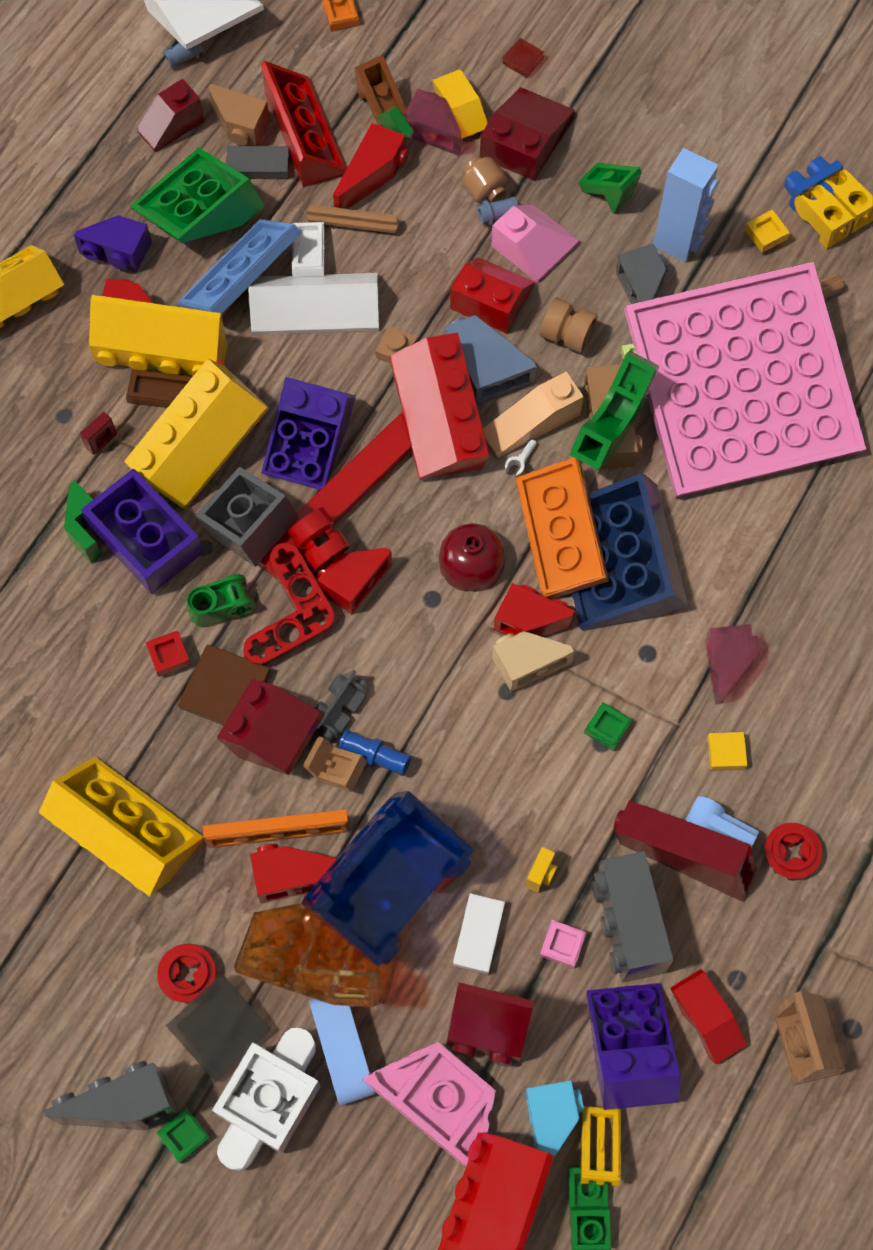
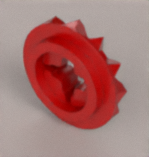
(809, 851)
(169, 971)

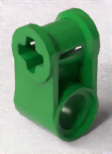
(222, 601)

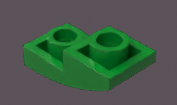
(588, 1212)

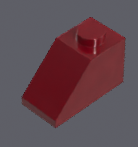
(171, 115)

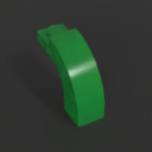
(615, 416)

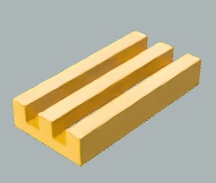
(600, 1175)

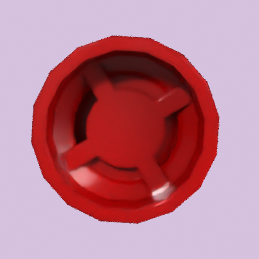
(313, 528)

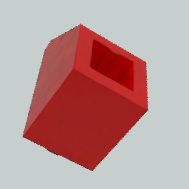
(530, 612)

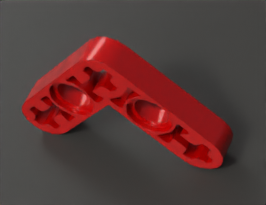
(303, 605)

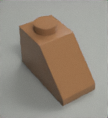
(239, 115)

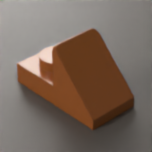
(378, 87)

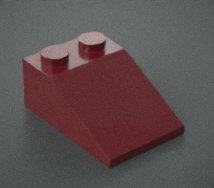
(524, 132)
(489, 1024)

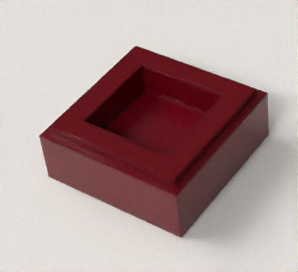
(98, 433)

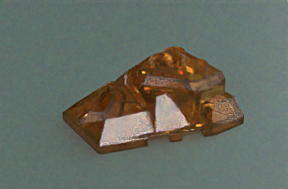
(307, 957)

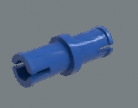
(375, 752)

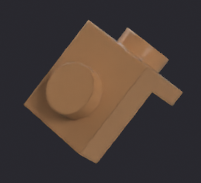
(334, 765)

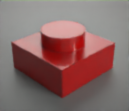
(168, 653)

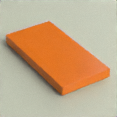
(561, 529)

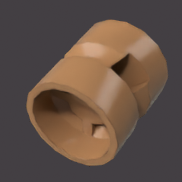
(568, 325)

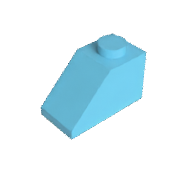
(553, 1114)

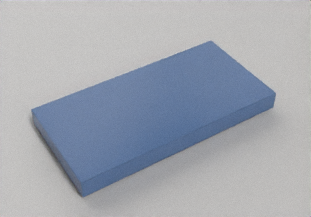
(240, 266)

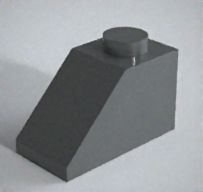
(641, 273)

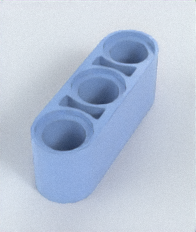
(342, 1051)

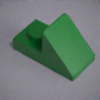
(612, 181)

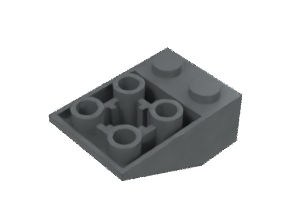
(128, 1102)

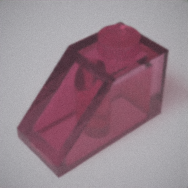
(433, 122)
(730, 657)

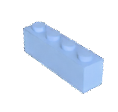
(686, 205)

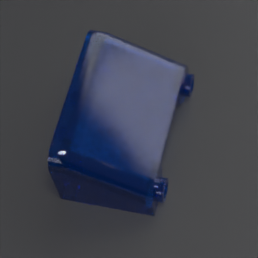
(387, 876)

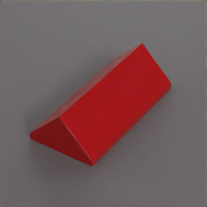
(302, 125)

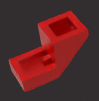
(709, 1015)

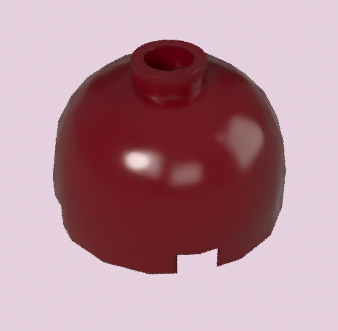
(472, 557)

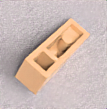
(535, 415)

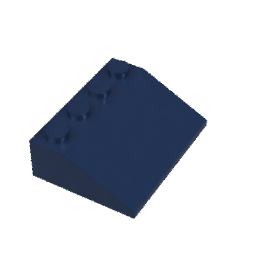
(636, 556)

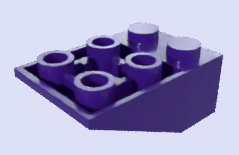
(307, 433)
(633, 1047)

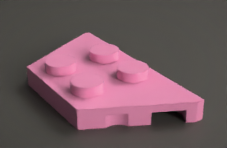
(437, 1097)

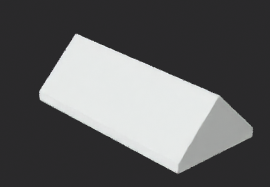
(314, 304)

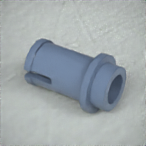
(178, 54)
(495, 210)

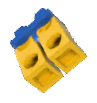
(830, 200)

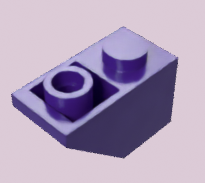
(115, 241)

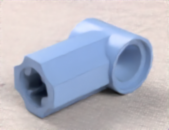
(713, 817)

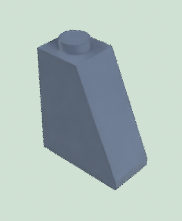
(491, 360)

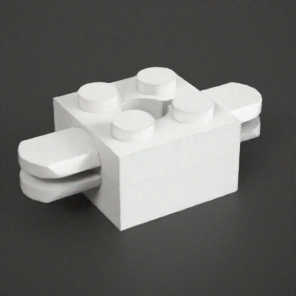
(266, 1098)

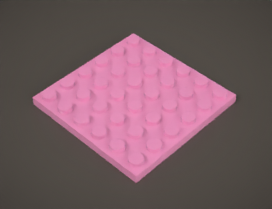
(745, 379)

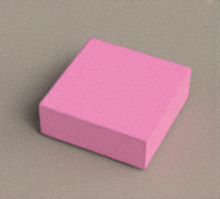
(563, 944)

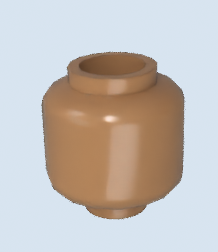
(484, 179)

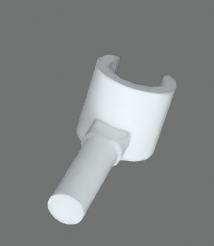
(521, 459)

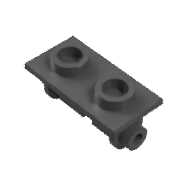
(343, 693)

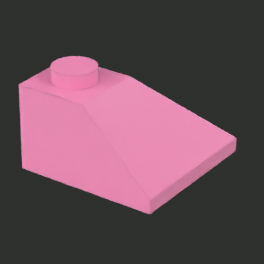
(531, 240)

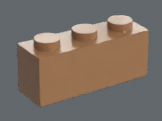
(596, 385)

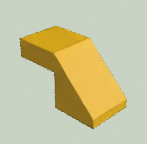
(462, 102)

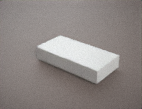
(309, 250)
(478, 933)

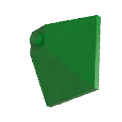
(199, 199)

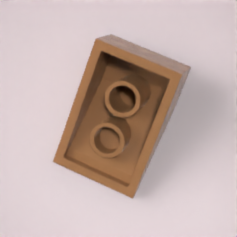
(809, 1038)

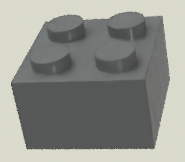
(247, 516)

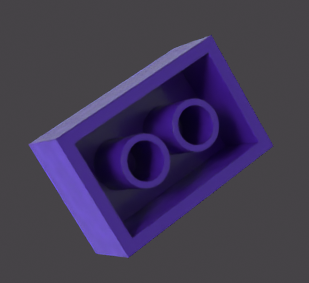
(142, 531)

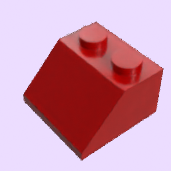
(489, 293)

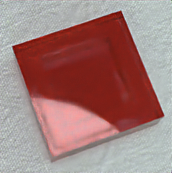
(523, 57)

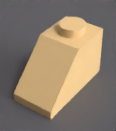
(528, 658)

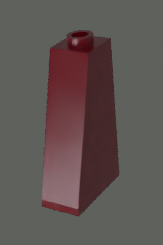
(688, 848)

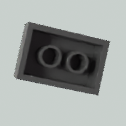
(632, 917)

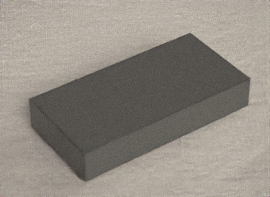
(259, 161)

